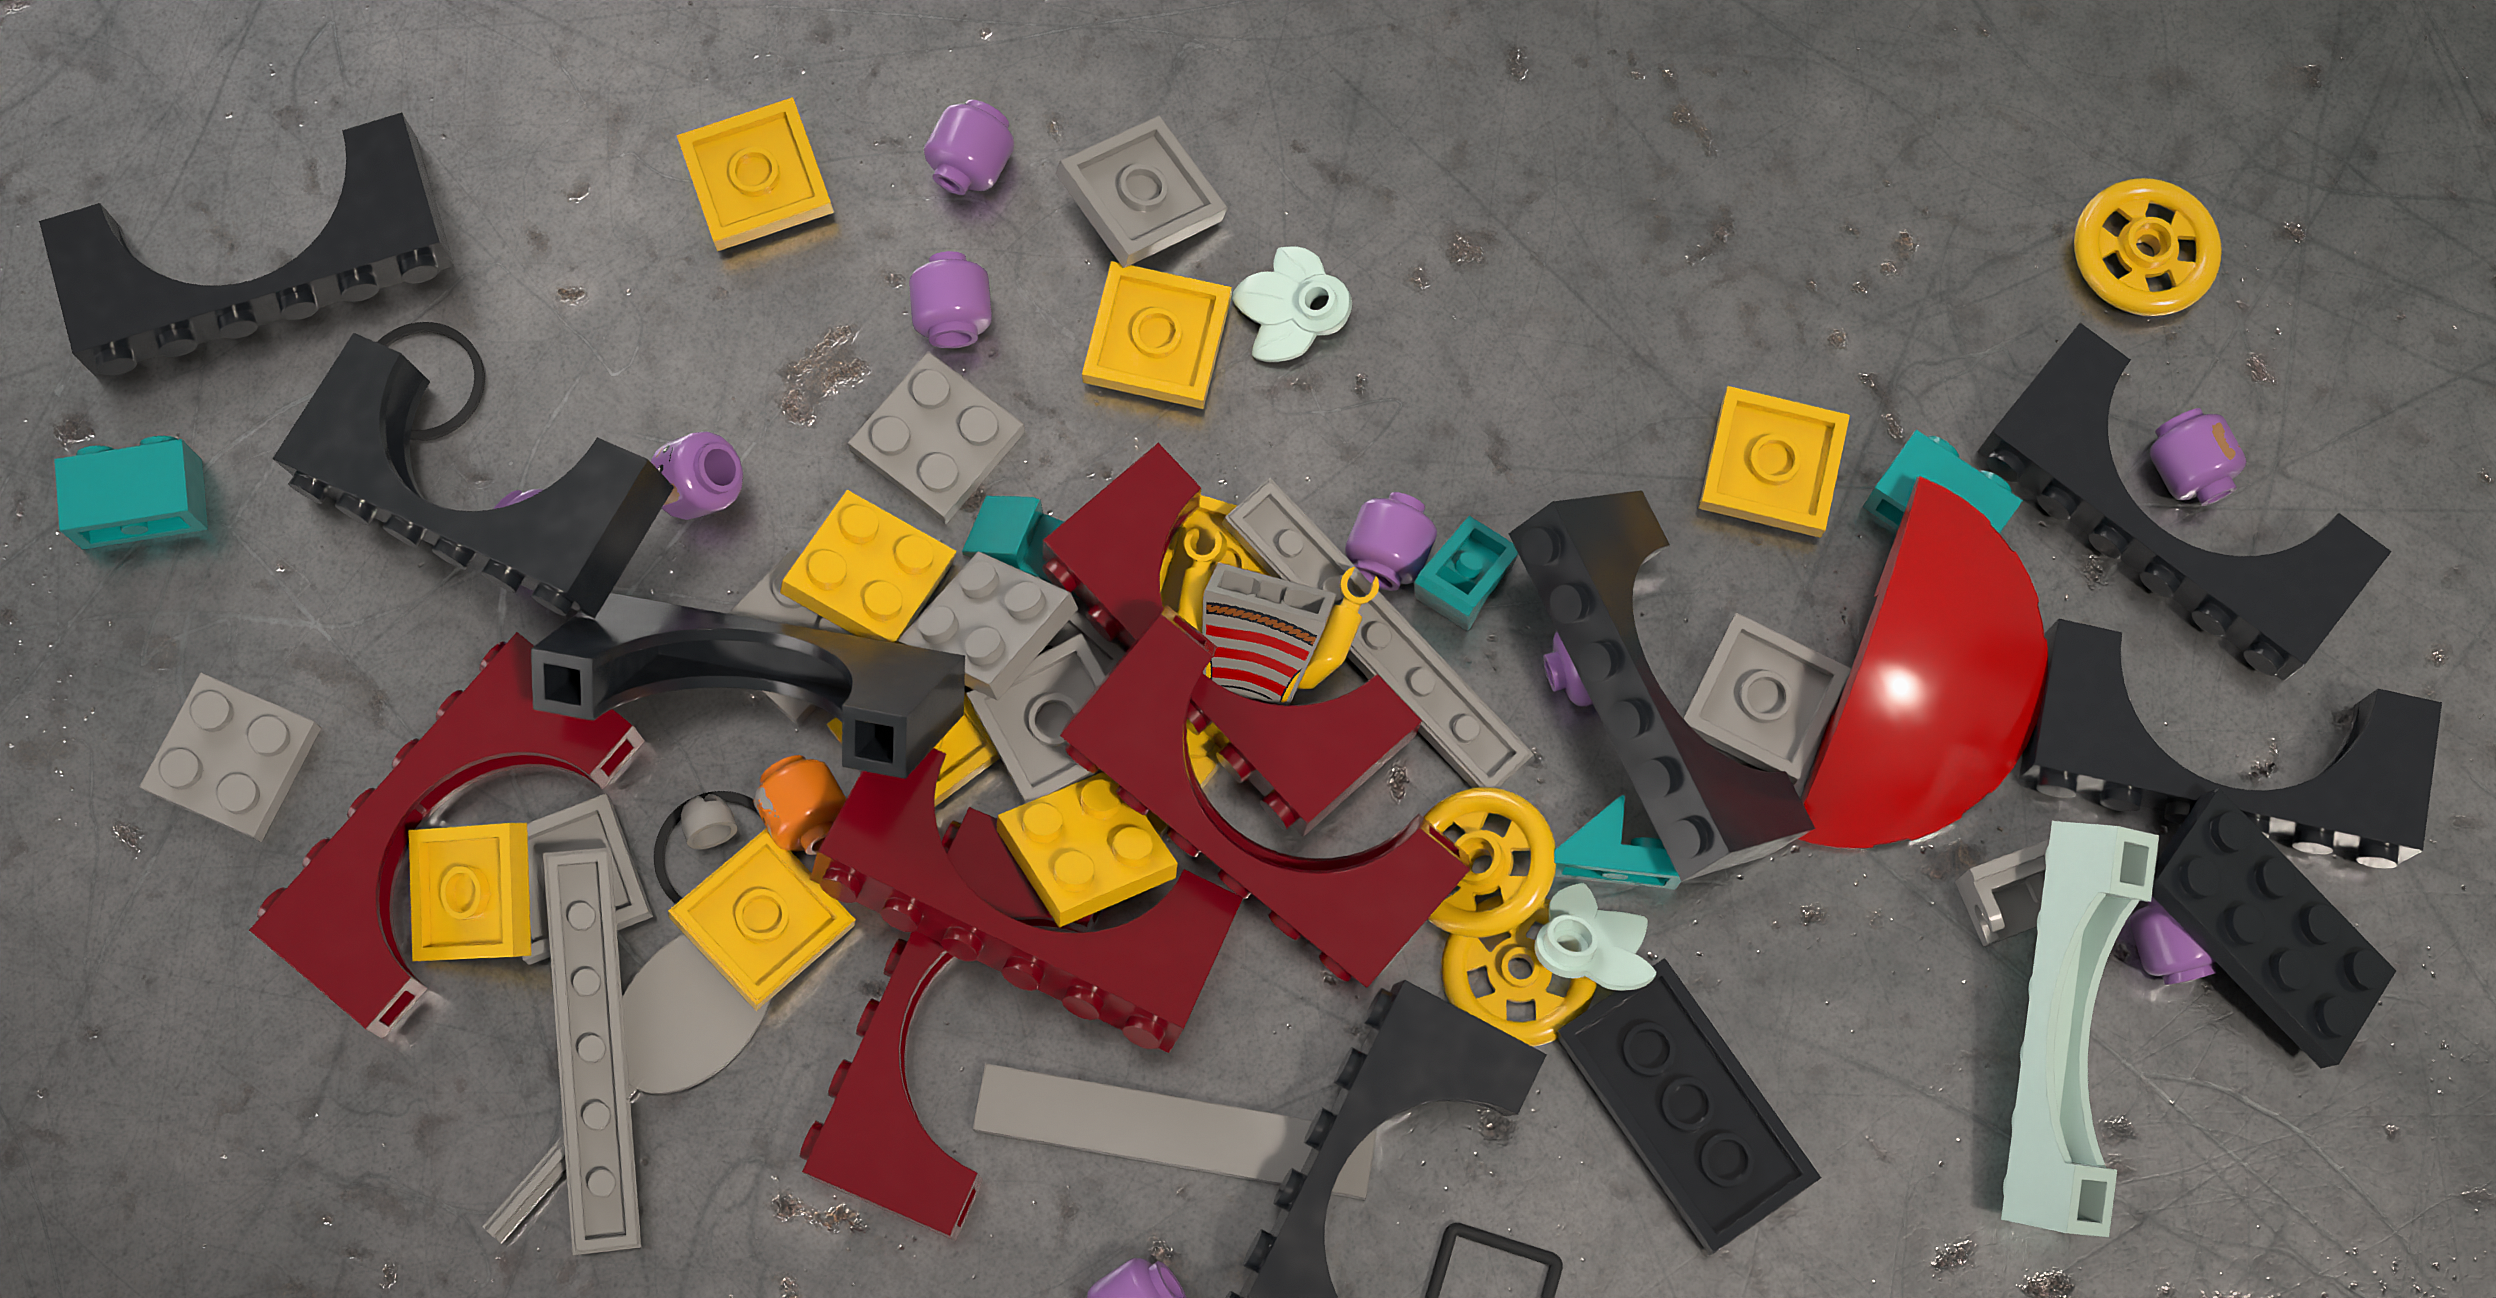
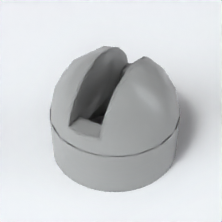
(707, 822)

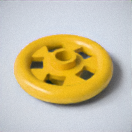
(2131, 291)
(1520, 893)
(1551, 1011)

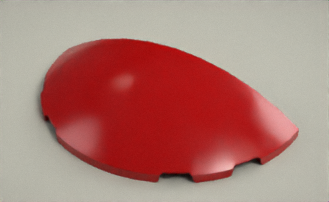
(1938, 683)

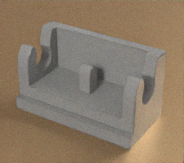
(2005, 893)

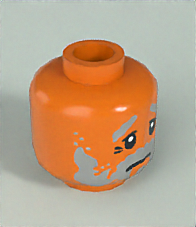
(798, 803)

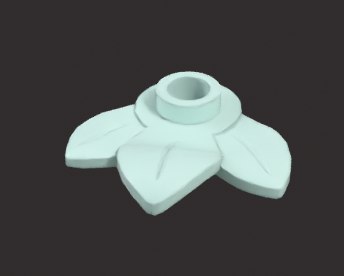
(1283, 303)
(1593, 942)

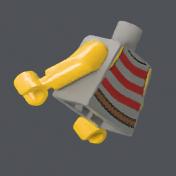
(1266, 628)

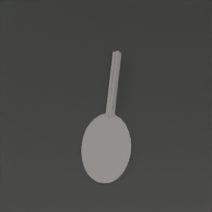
(678, 1032)

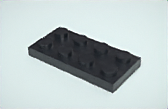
(2270, 928)
(1688, 1107)

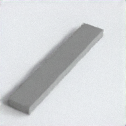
(1385, 643)
(591, 1051)
(1154, 1128)

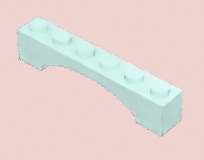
(2054, 1155)

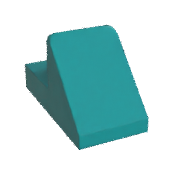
(1012, 533)
(1465, 572)
(1598, 854)

